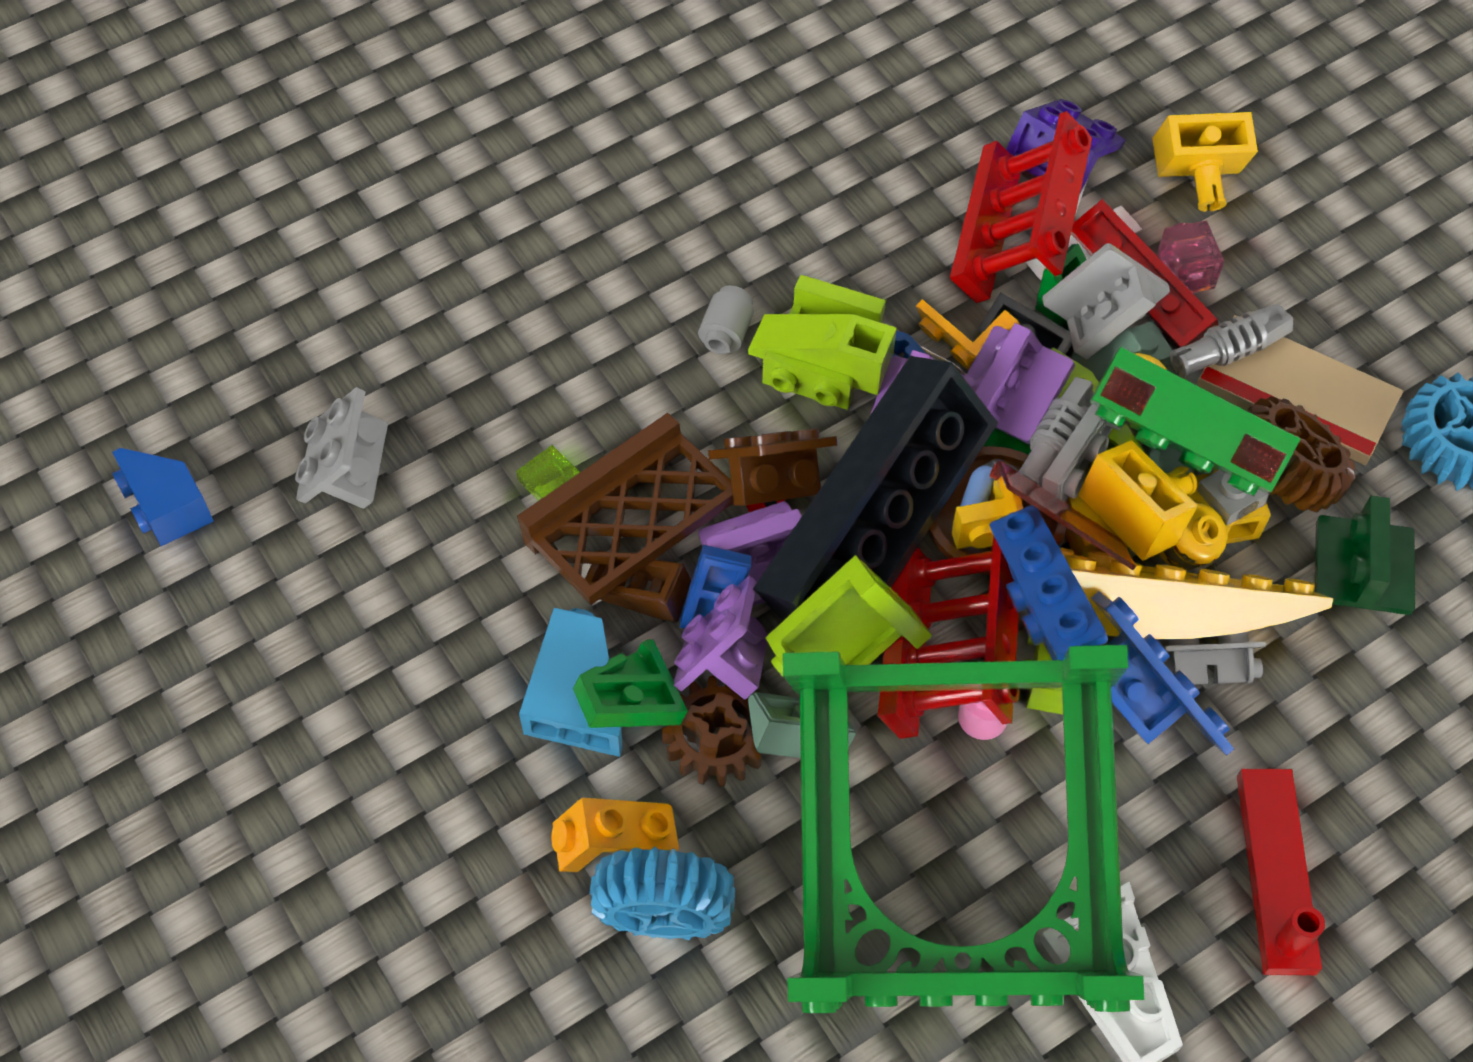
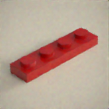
(1178, 313)

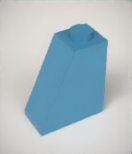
(550, 708)

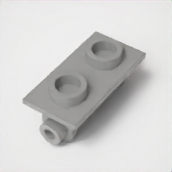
(1231, 659)

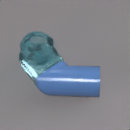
(980, 484)

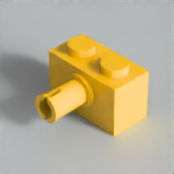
(1205, 149)
(1140, 499)

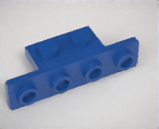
(1045, 585)
(1148, 690)

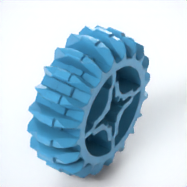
(1448, 449)
(662, 893)

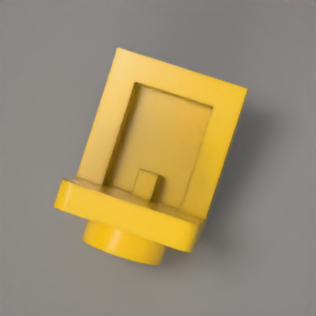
(973, 521)

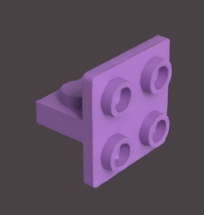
(1018, 379)
(754, 534)
(725, 642)

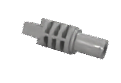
(1233, 340)
(1056, 428)

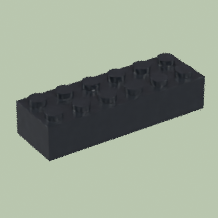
(885, 484)

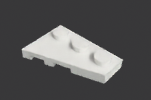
(1149, 1027)

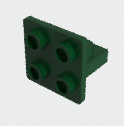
(1366, 560)

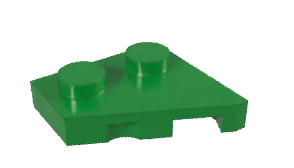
(630, 691)

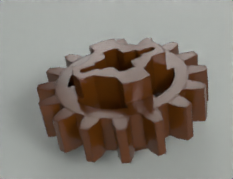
(719, 752)

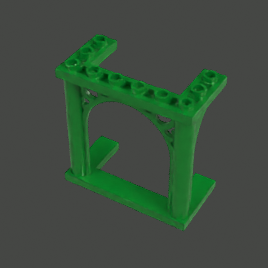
(1097, 957)

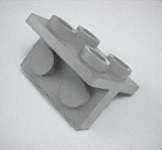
(1104, 298)
(342, 453)

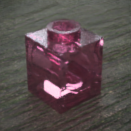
(1192, 255)

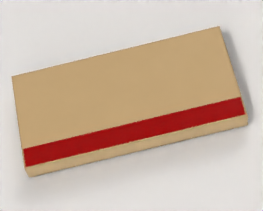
(1339, 395)

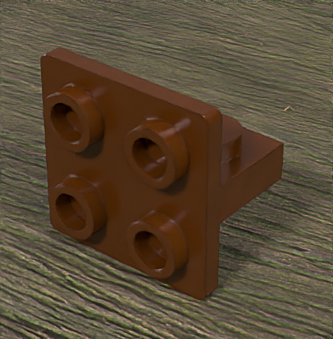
(773, 465)

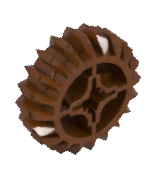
(1318, 467)

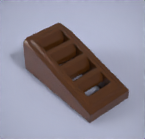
(661, 601)

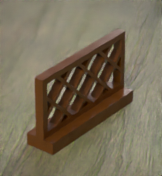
(607, 486)

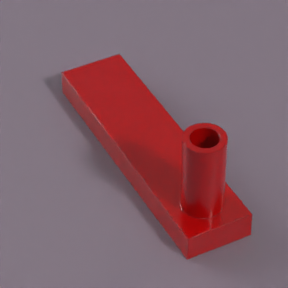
(1279, 874)

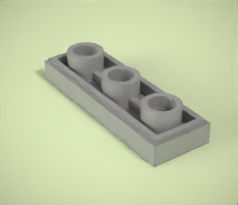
(1068, 469)

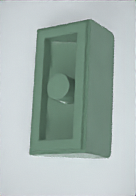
(777, 724)

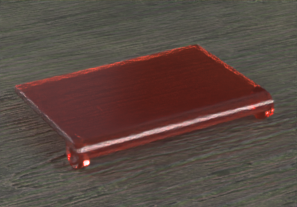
(1062, 513)

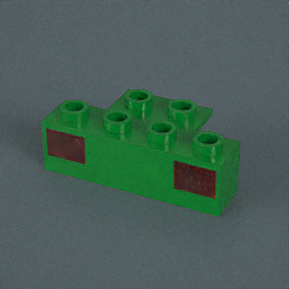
(1192, 422)

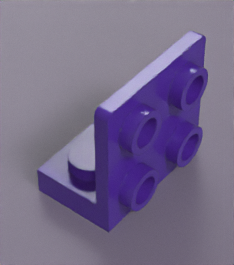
(1039, 125)

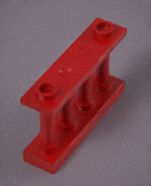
(995, 193)
(903, 708)

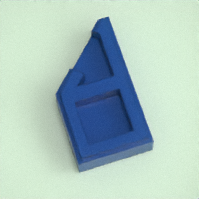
(713, 573)

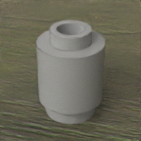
(726, 320)

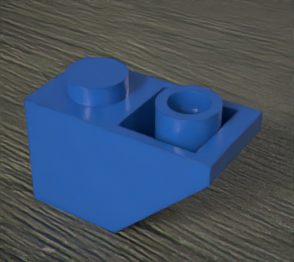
(164, 492)

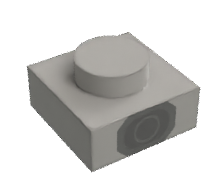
(1228, 500)

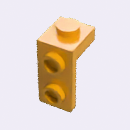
(963, 350)
(610, 826)

